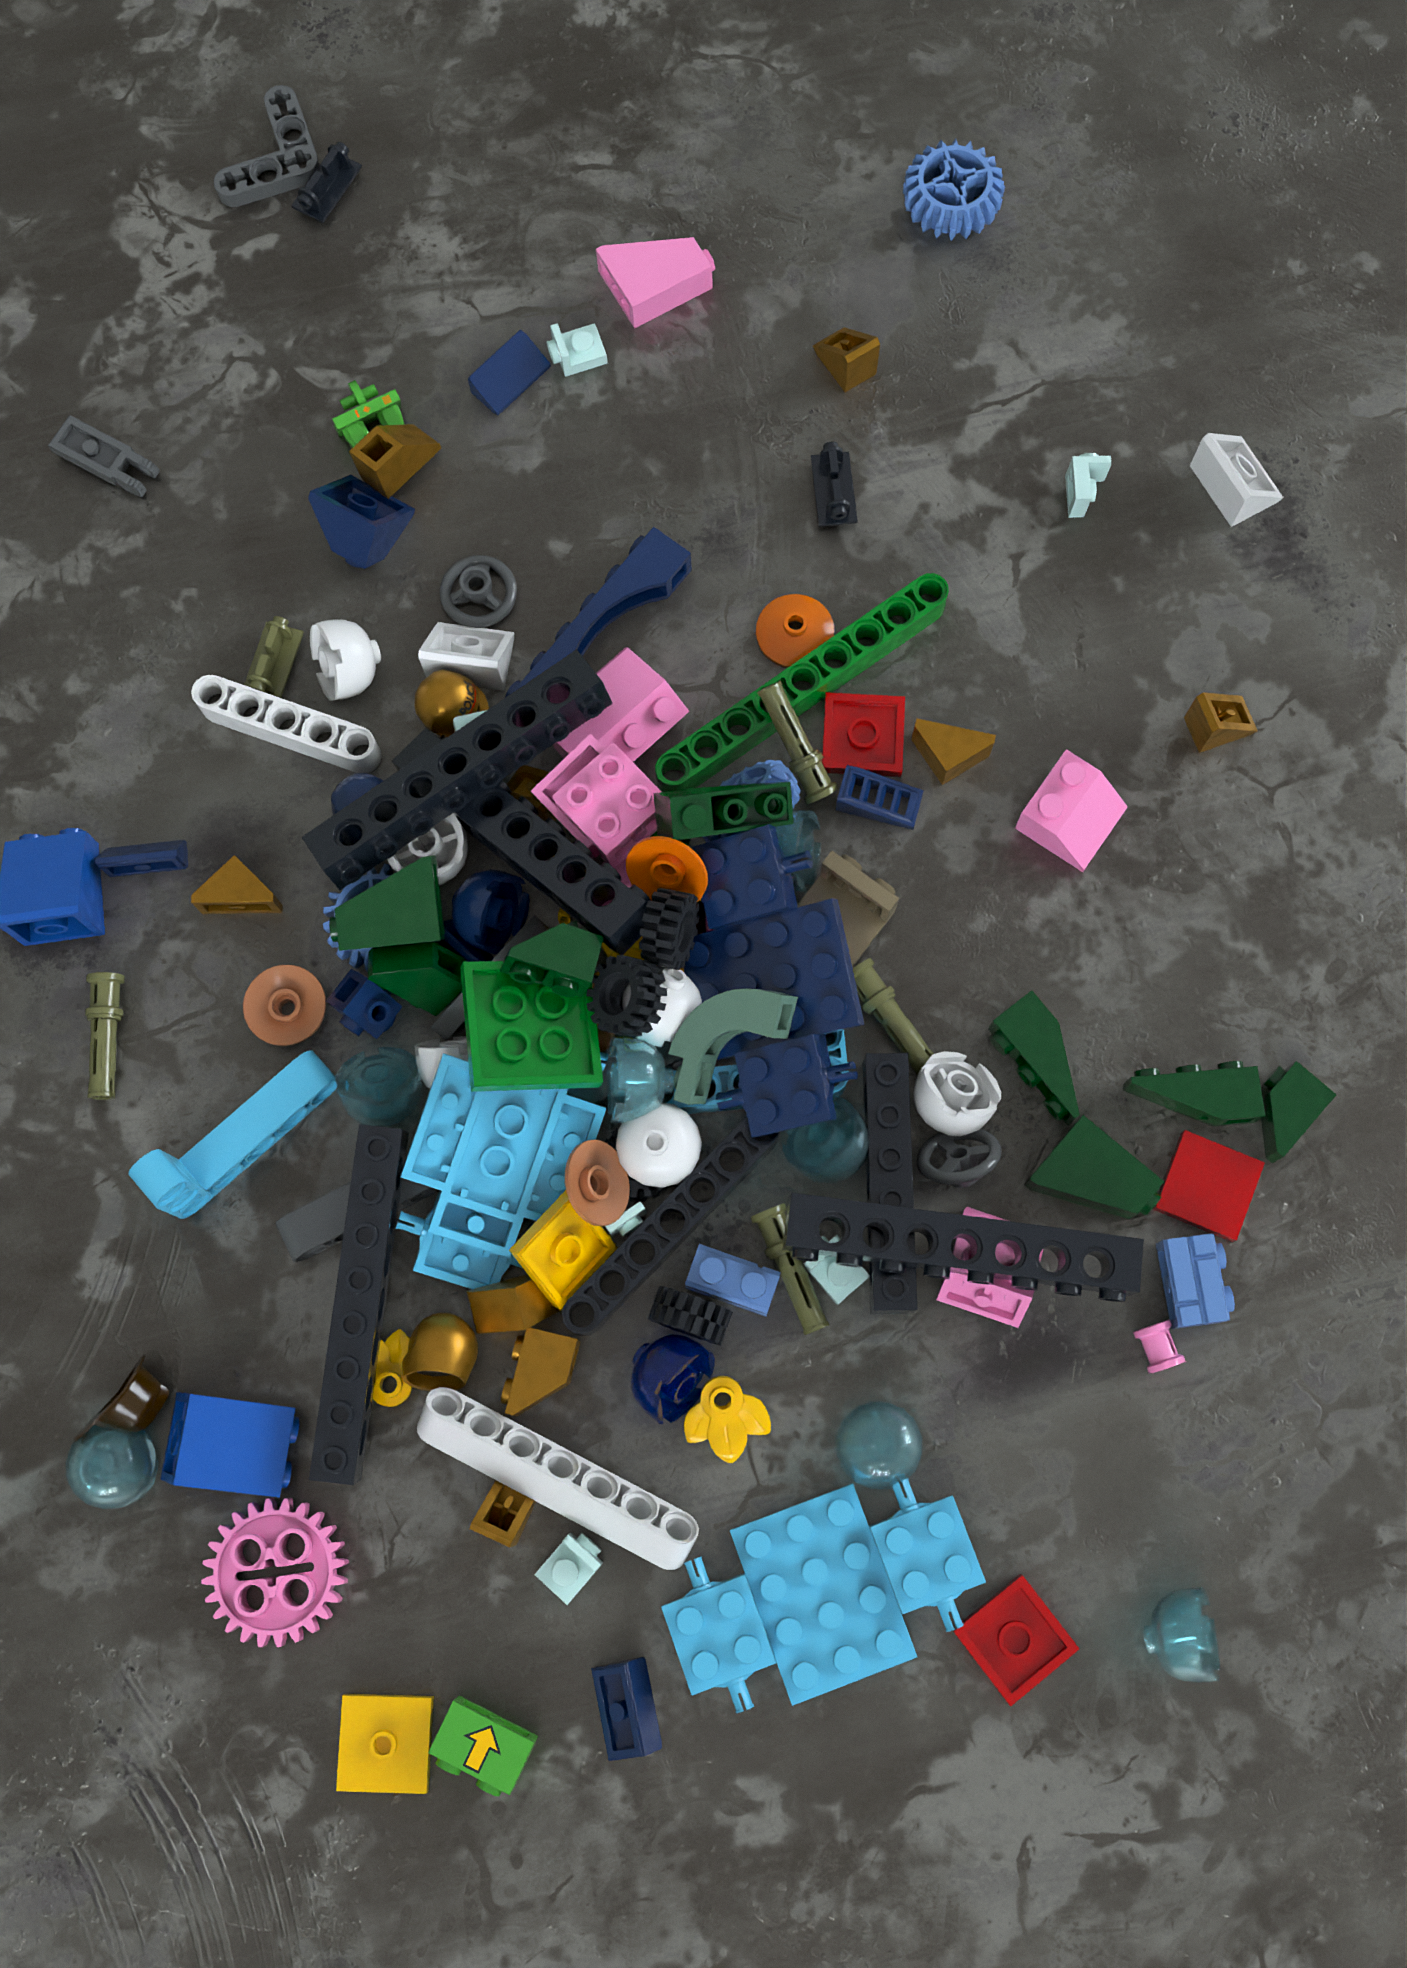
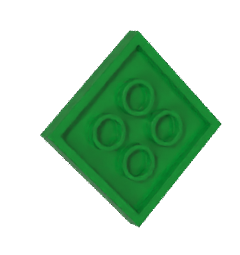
(526, 1034)

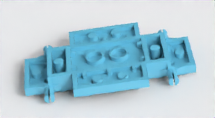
(493, 1165)
(822, 1594)

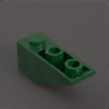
(722, 809)
(1037, 1046)
(1210, 1096)

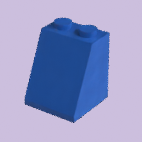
(51, 888)
(229, 1445)

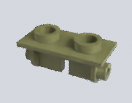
(274, 657)

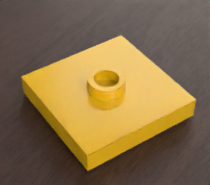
(562, 1251)
(385, 1743)

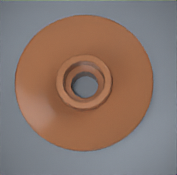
(268, 995)
(596, 1183)

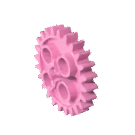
(279, 1611)

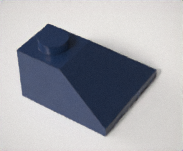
(359, 520)

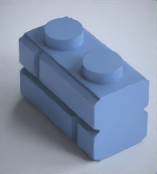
(732, 1280)
(1194, 1281)

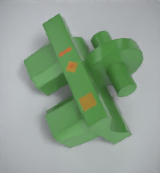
(352, 423)

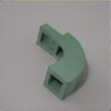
(717, 1022)

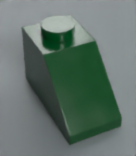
(1291, 1107)

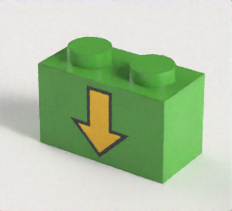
(482, 1746)

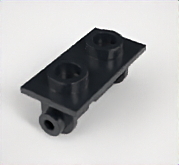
(327, 183)
(833, 486)

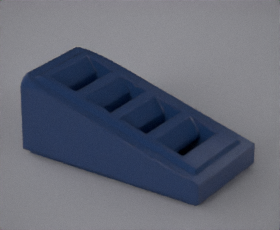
(884, 785)

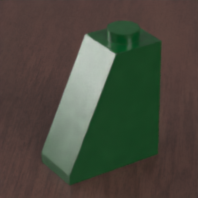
(394, 911)
(1096, 1173)

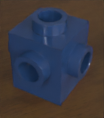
(363, 1005)

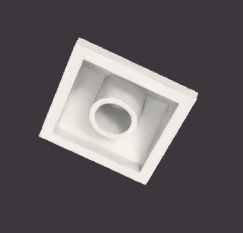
(1233, 477)
(470, 651)

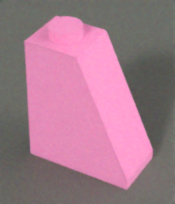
(655, 275)

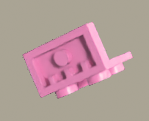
(610, 803)
(991, 1301)

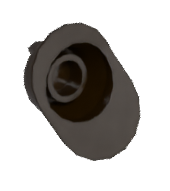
(134, 1403)

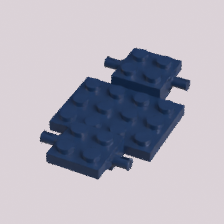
(783, 948)

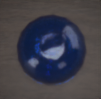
(668, 1375)

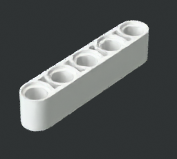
(274, 711)

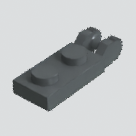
(101, 455)

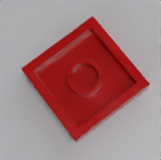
(863, 733)
(1209, 1186)
(1015, 1639)

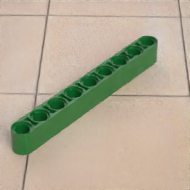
(811, 669)

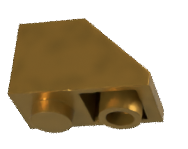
(392, 456)
(542, 1369)

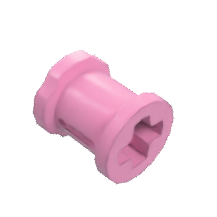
(1159, 1346)

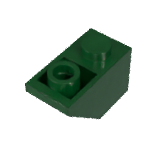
(557, 959)
(417, 972)

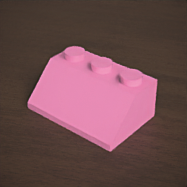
(640, 711)

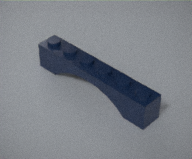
(646, 576)

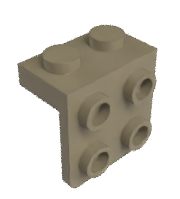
(862, 901)

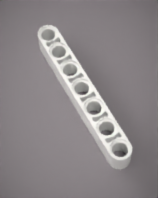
(557, 1478)

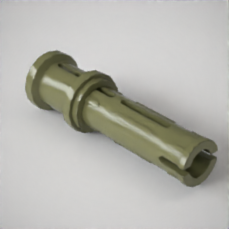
(804, 759)
(880, 1001)
(103, 1015)
(793, 1272)

